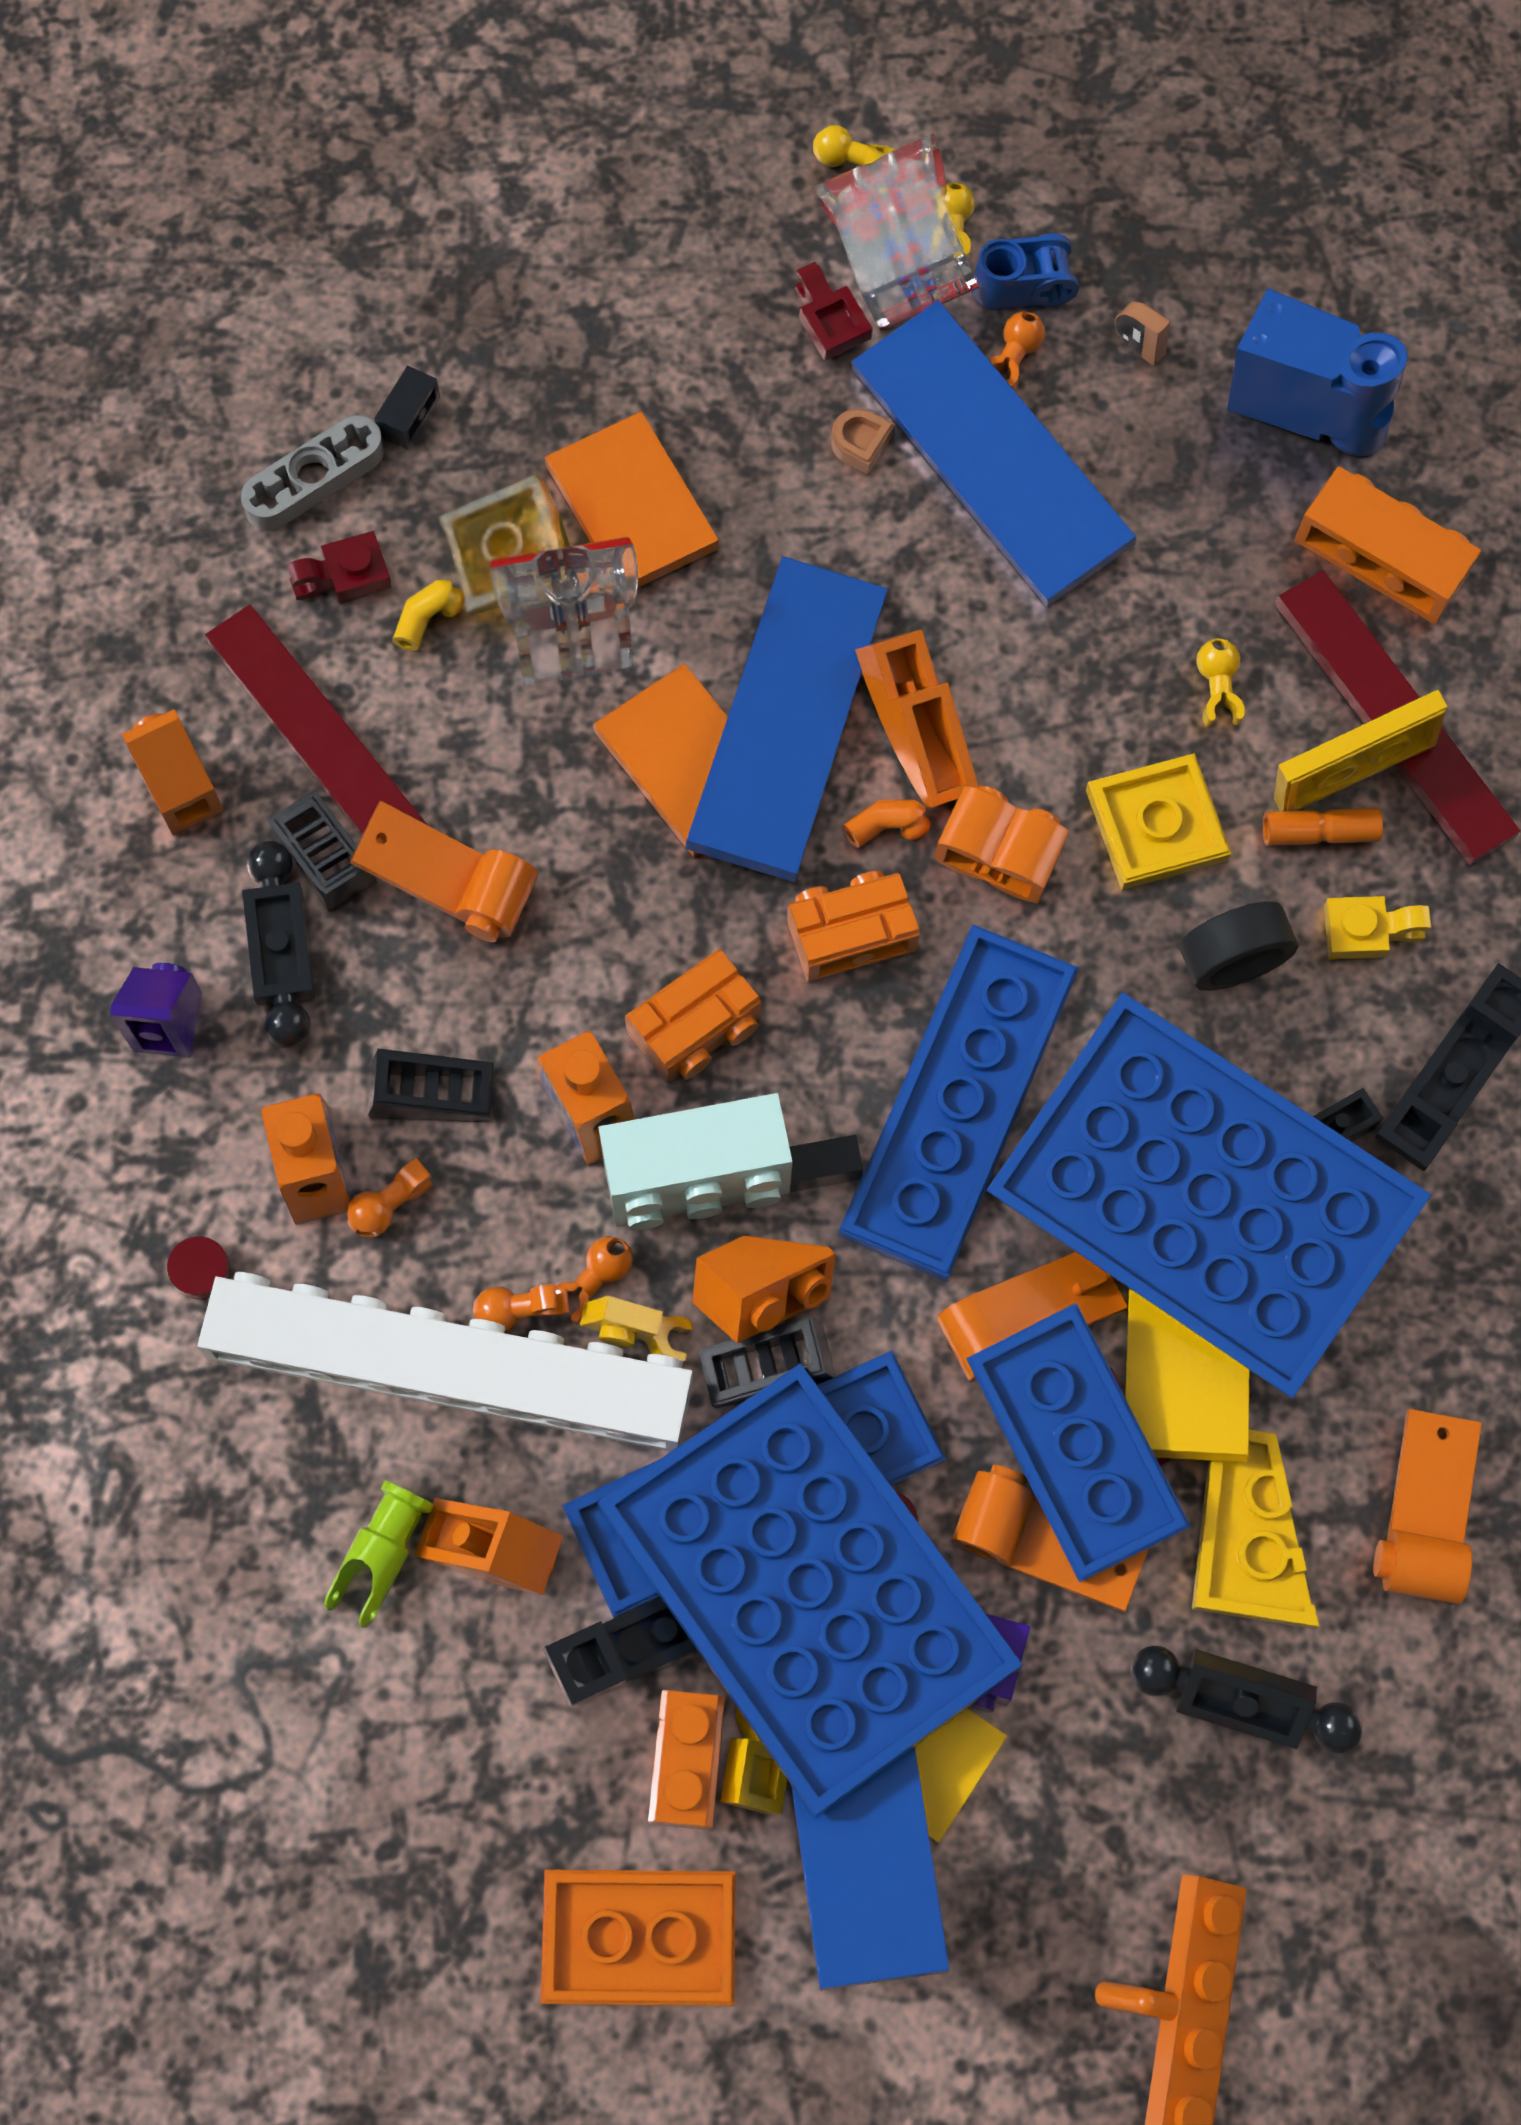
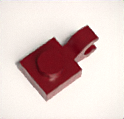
(830, 317)
(349, 567)

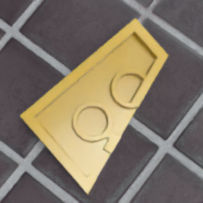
(1249, 1542)

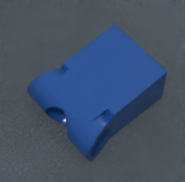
(1317, 375)

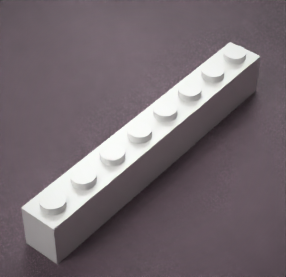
(447, 1362)

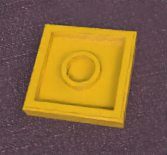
(1158, 821)

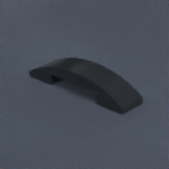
(1456, 1071)
(617, 1651)

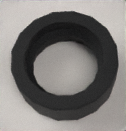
(1238, 946)

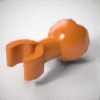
(1021, 339)
(372, 1212)
(600, 1268)
(505, 1308)

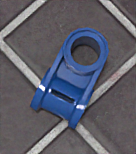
(1027, 273)

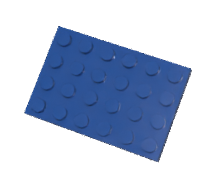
(1208, 1194)
(809, 1589)

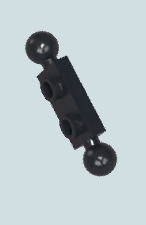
(278, 944)
(1246, 1699)

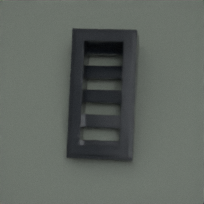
(341, 884)
(428, 1107)
(783, 1335)

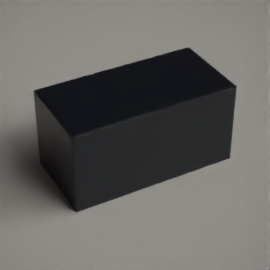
(407, 407)
(1352, 1116)
(825, 1163)

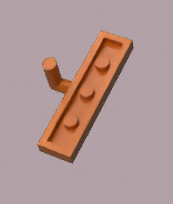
(1194, 2002)

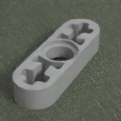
(289, 507)

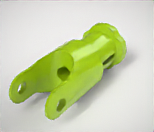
(380, 1548)

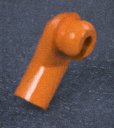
(884, 814)

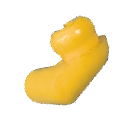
(421, 607)

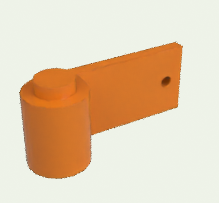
(471, 886)
(1025, 1300)
(1431, 1510)
(1010, 1529)

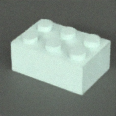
(697, 1161)

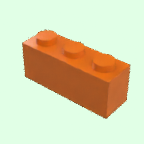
(1387, 544)

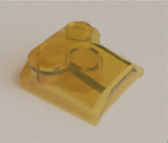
(500, 526)

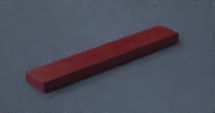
(1376, 687)
(305, 718)

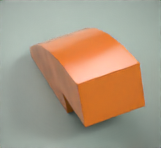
(918, 716)

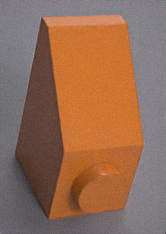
(489, 1545)

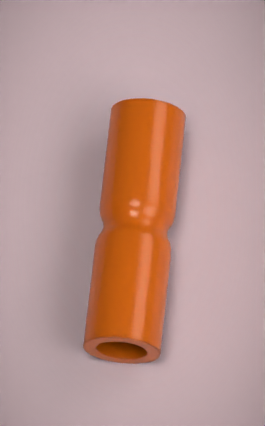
(1330, 826)

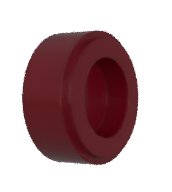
(195, 1264)

